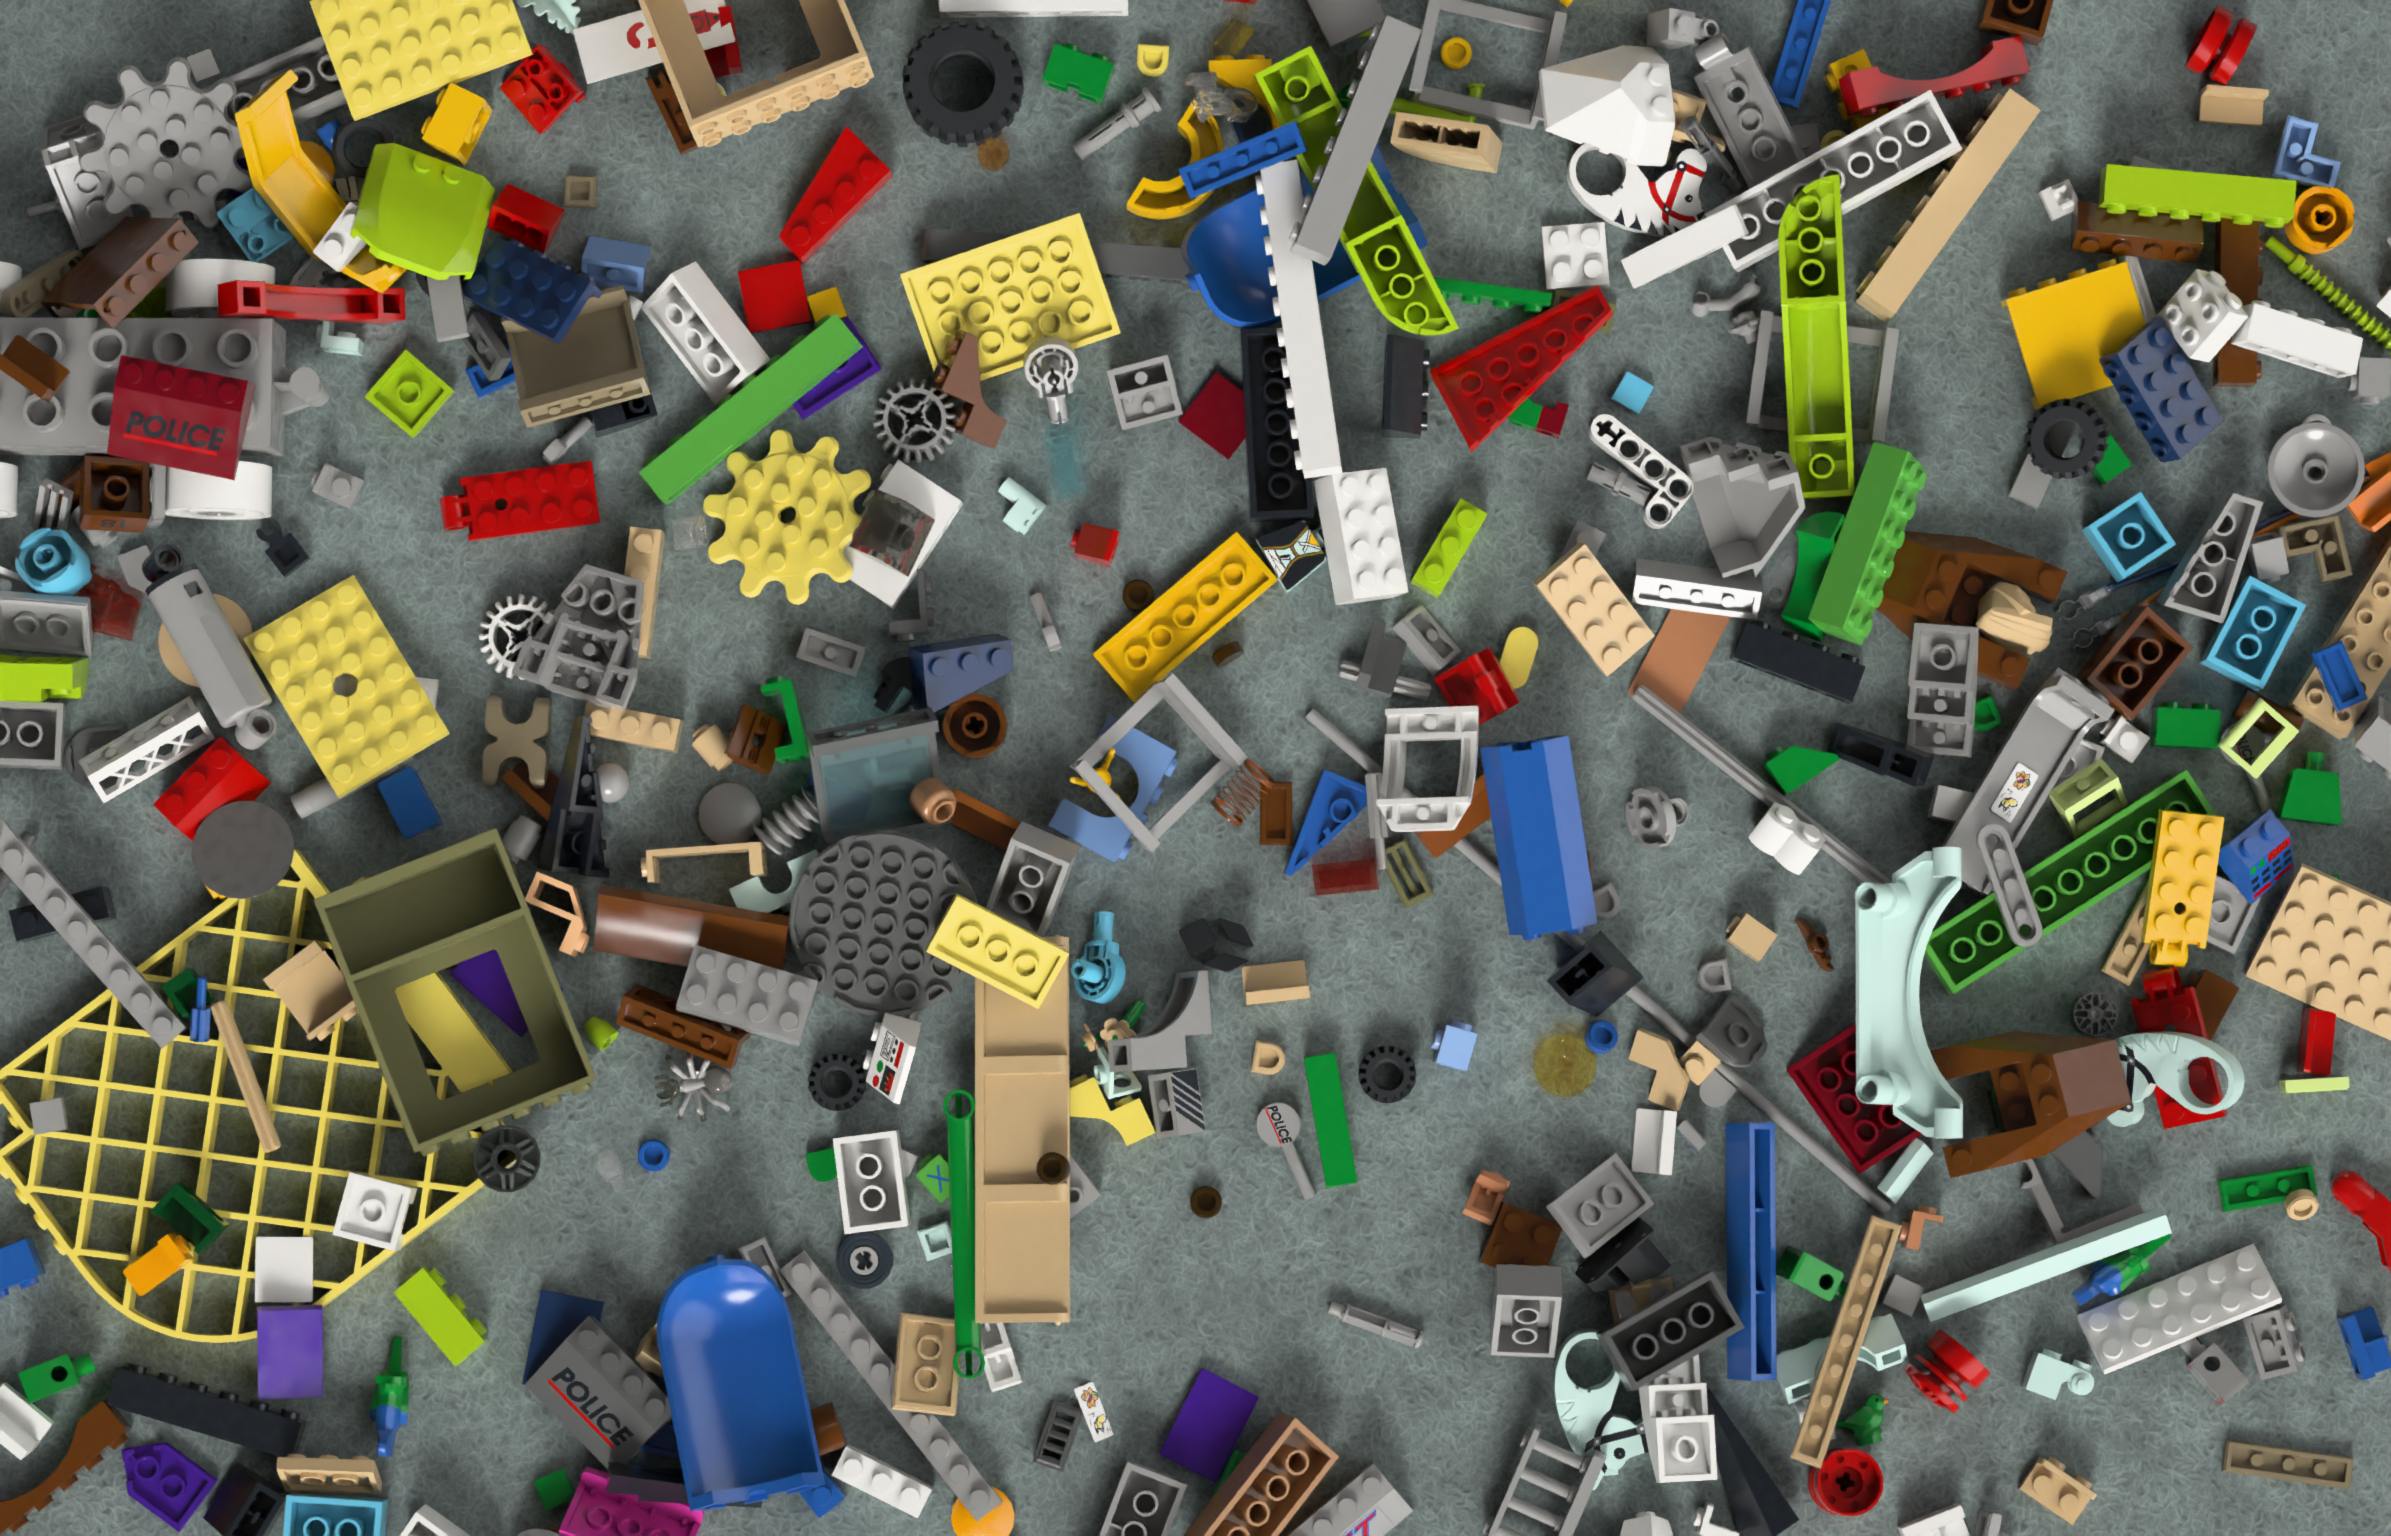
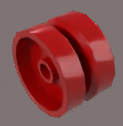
(2217, 44)

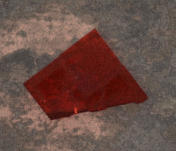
(117, 610)

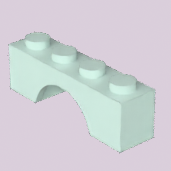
(1799, 1367)

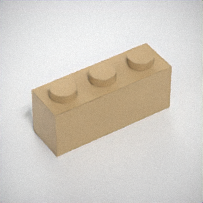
(635, 727)

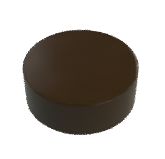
(1138, 595)
(1227, 653)
(1053, 1168)
(1205, 1202)

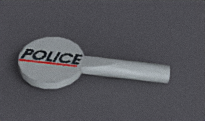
(2248, 747)
(1279, 1127)

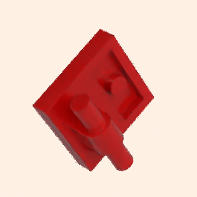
(542, 89)
(1478, 683)

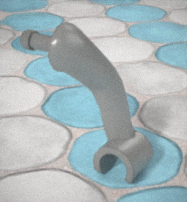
(1703, 303)

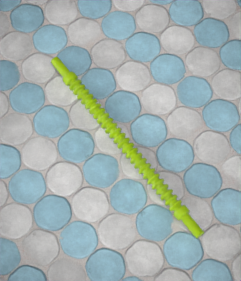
(2298, 265)

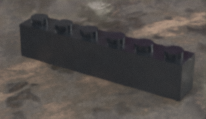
(205, 1411)

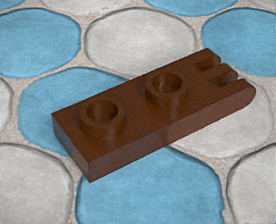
(672, 113)

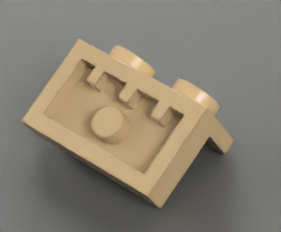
(2057, 1489)

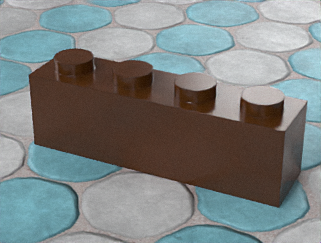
(2136, 235)

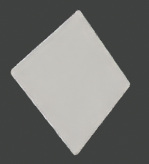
(284, 1269)

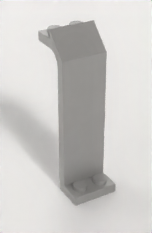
(2042, 742)

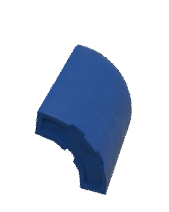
(1231, 263)
(735, 1386)

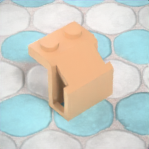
(576, 937)

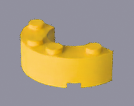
(1170, 198)

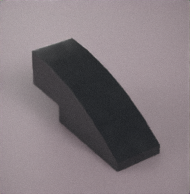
(1881, 754)

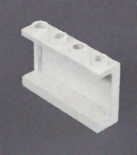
(926, 496)

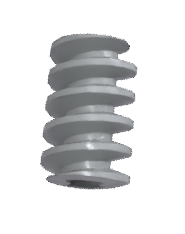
(789, 824)

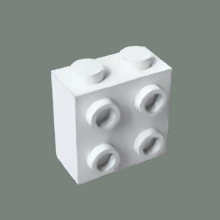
(2203, 315)

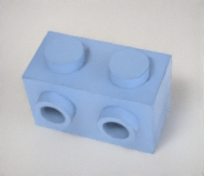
(1454, 1045)

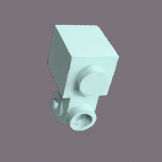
(2048, 1373)

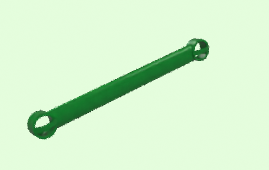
(963, 1232)

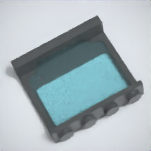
(869, 771)

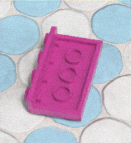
(611, 1514)

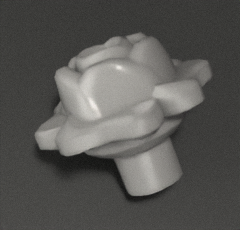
(1745, 325)

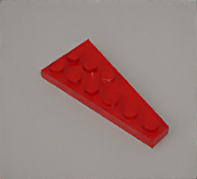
(1503, 372)

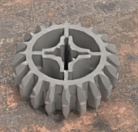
(907, 433)

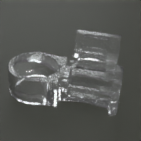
(1219, 103)

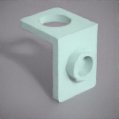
(1106, 1078)

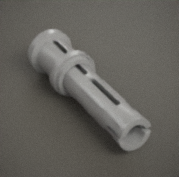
(1128, 116)

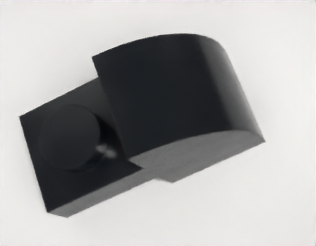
(900, 677)

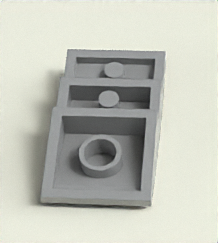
(1943, 689)

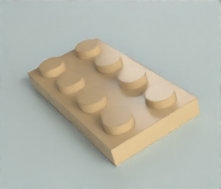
(1593, 608)

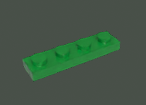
(1501, 296)

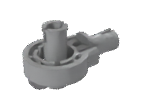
(1052, 372)

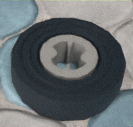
(880, 1256)

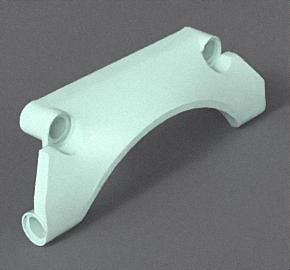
(1891, 941)

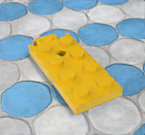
(2182, 872)

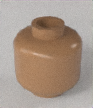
(932, 801)

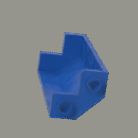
(1539, 836)

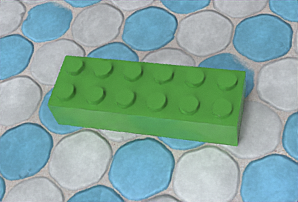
(1868, 543)

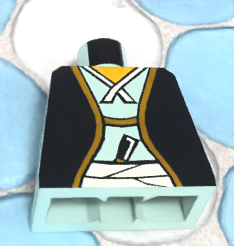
(1293, 553)

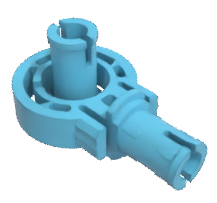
(1100, 963)

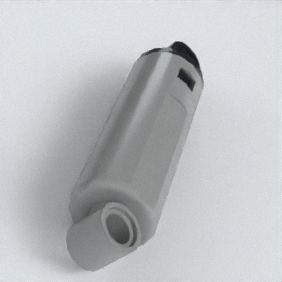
(209, 646)

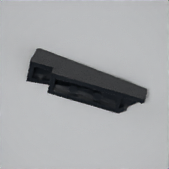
(653, 1484)

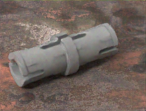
(1619, 483)

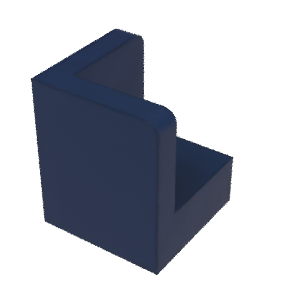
(1248, 130)

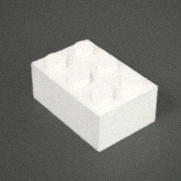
(871, 1182)

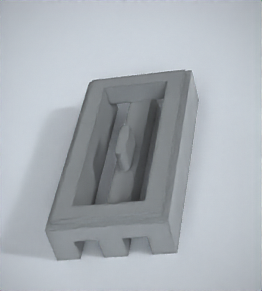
(42, 502)

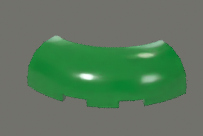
(1815, 546)

